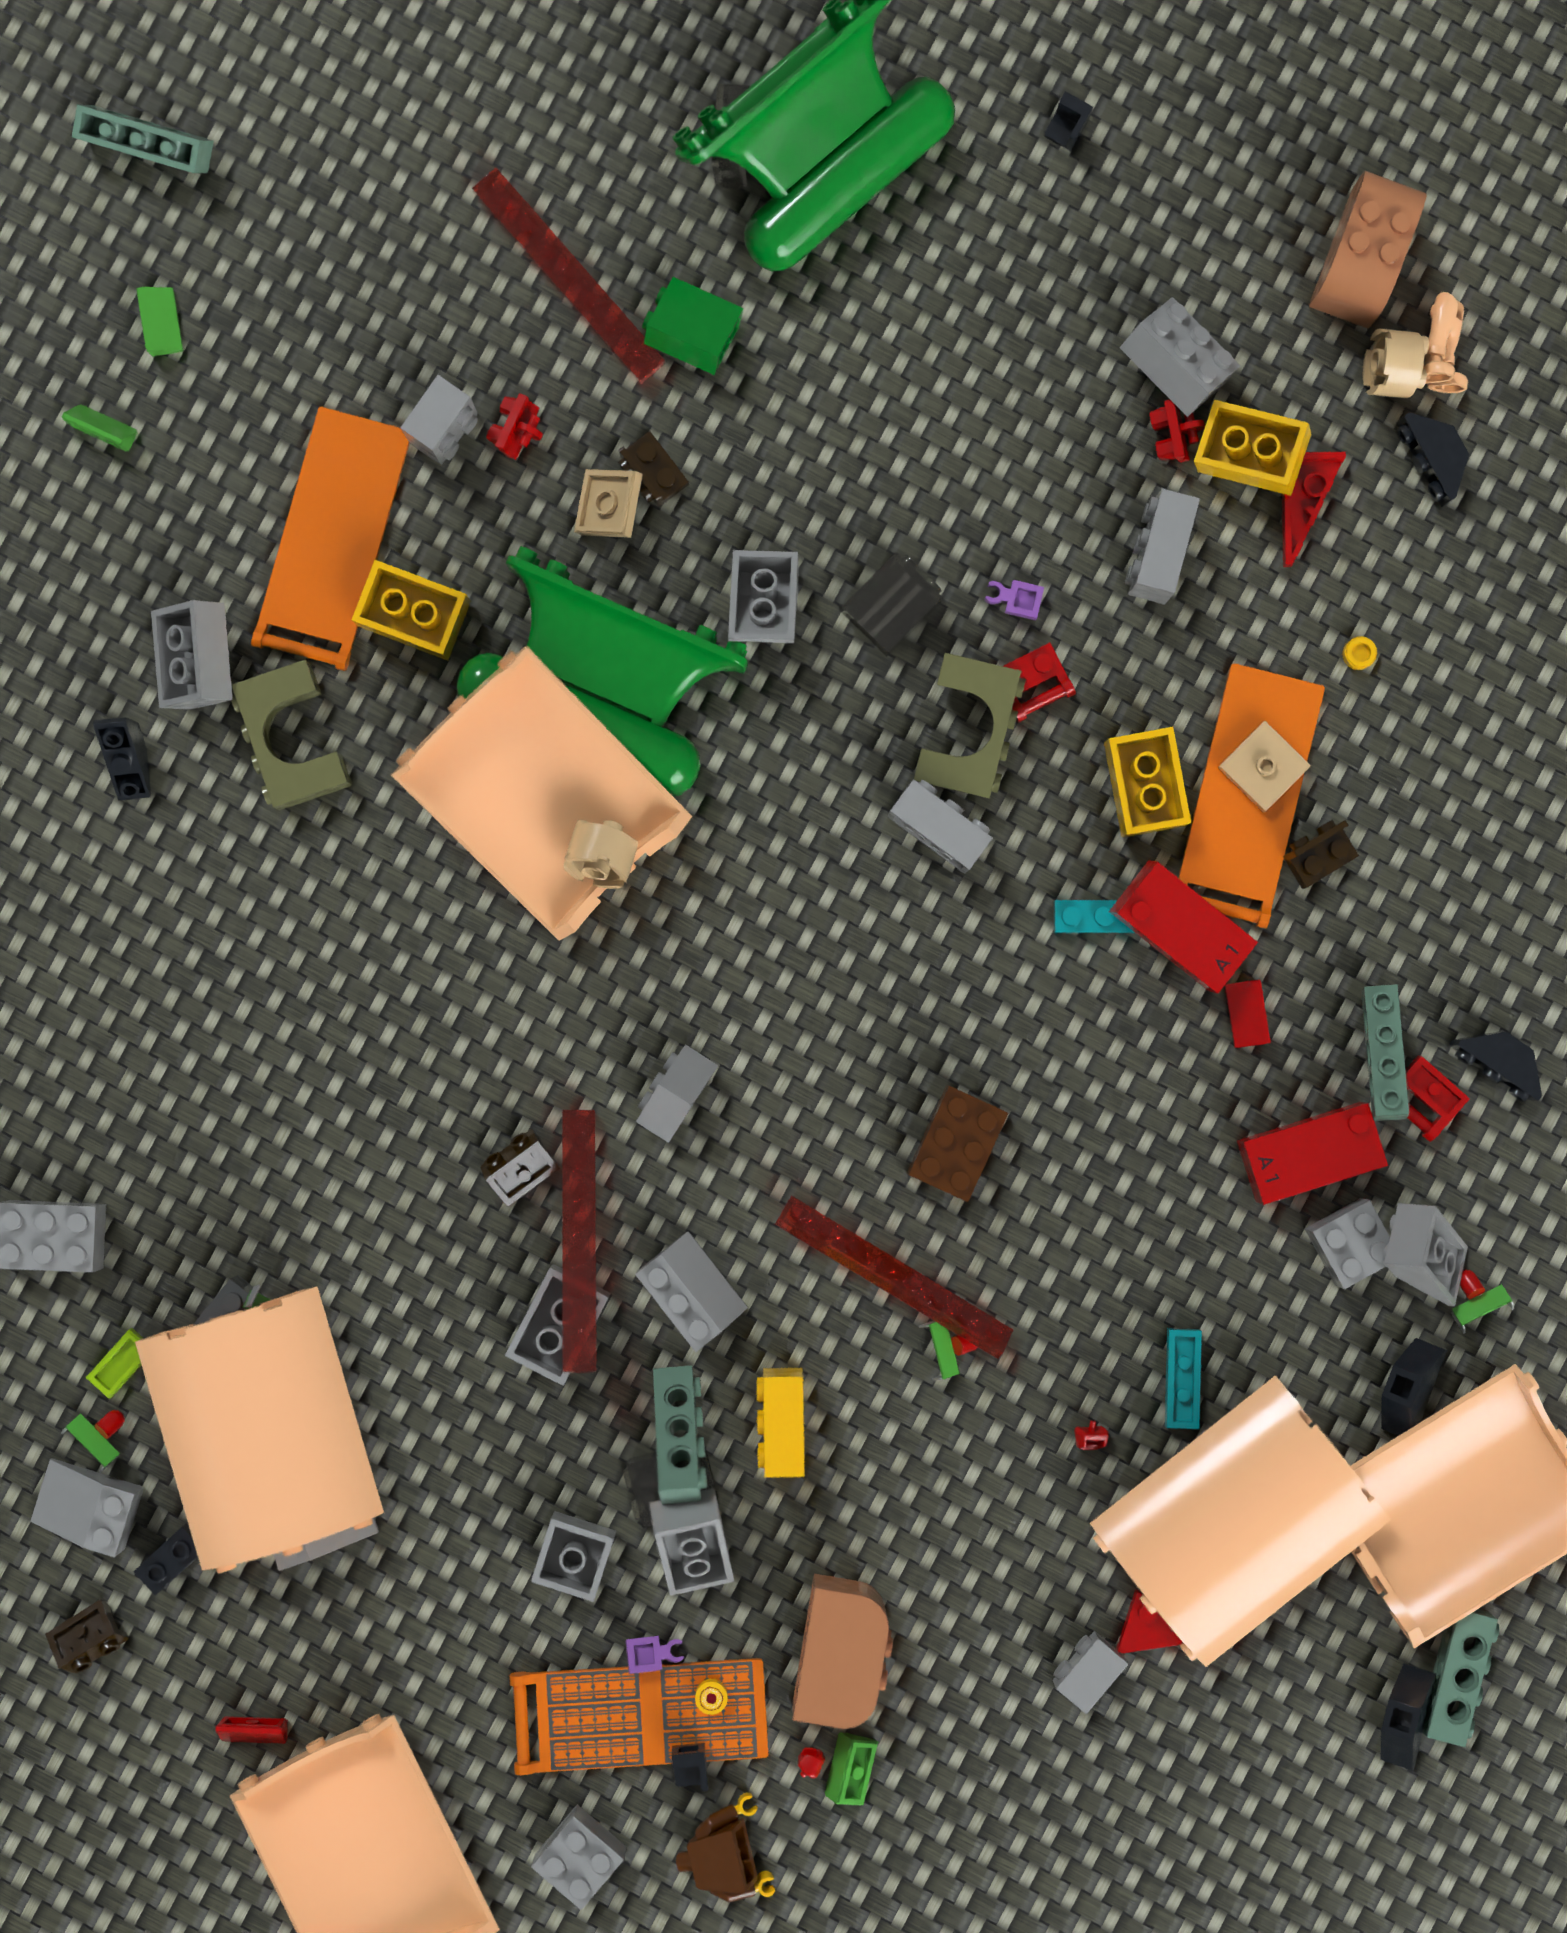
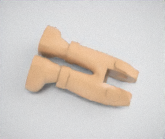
(1443, 339)

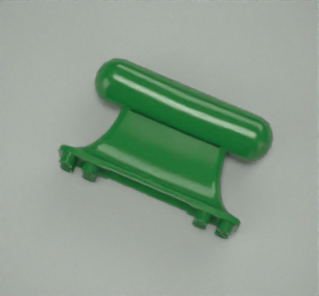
(820, 134)
(616, 665)

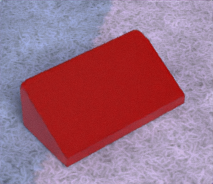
(1247, 1013)
(253, 1729)

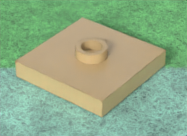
(608, 503)
(1264, 766)

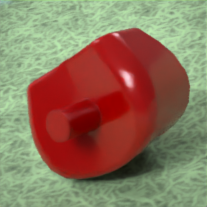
(1091, 1437)
(810, 1762)

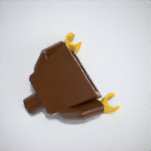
(723, 1856)

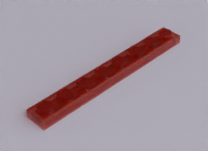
(568, 275)
(578, 1242)
(894, 1277)

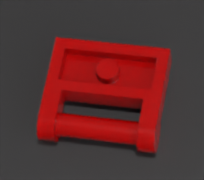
(1038, 668)
(1436, 1093)

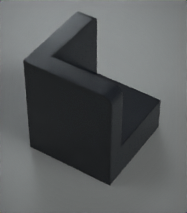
(1068, 121)
(690, 1765)

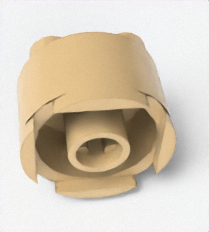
(1395, 363)
(600, 853)

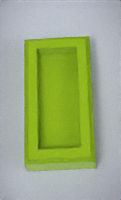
(117, 1365)

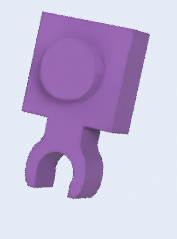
(1020, 600)
(646, 1654)

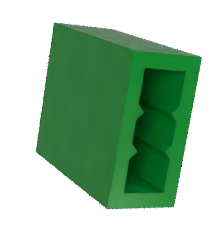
(692, 325)

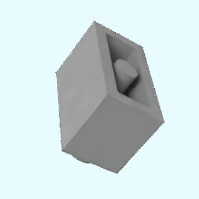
(1089, 1671)

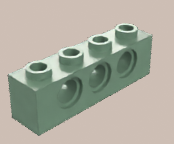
(142, 138)
(1385, 1052)
(675, 1483)
(1451, 1657)

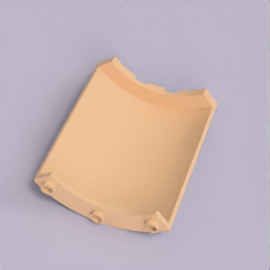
(519, 773)
(260, 1430)
(1469, 1505)
(1239, 1522)
(360, 1839)

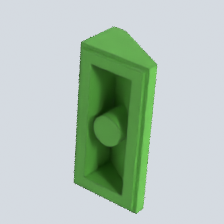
(159, 320)
(100, 427)
(851, 1769)

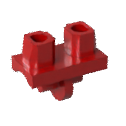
(1171, 418)
(518, 428)

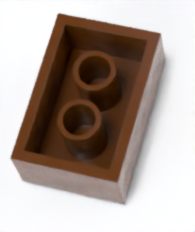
(957, 1143)

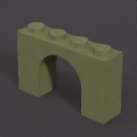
(259, 703)
(975, 772)

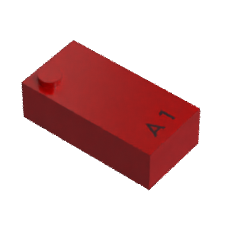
(1183, 926)
(1312, 1153)

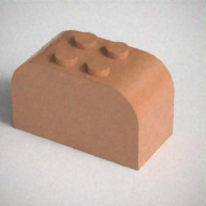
(1368, 249)
(842, 1654)

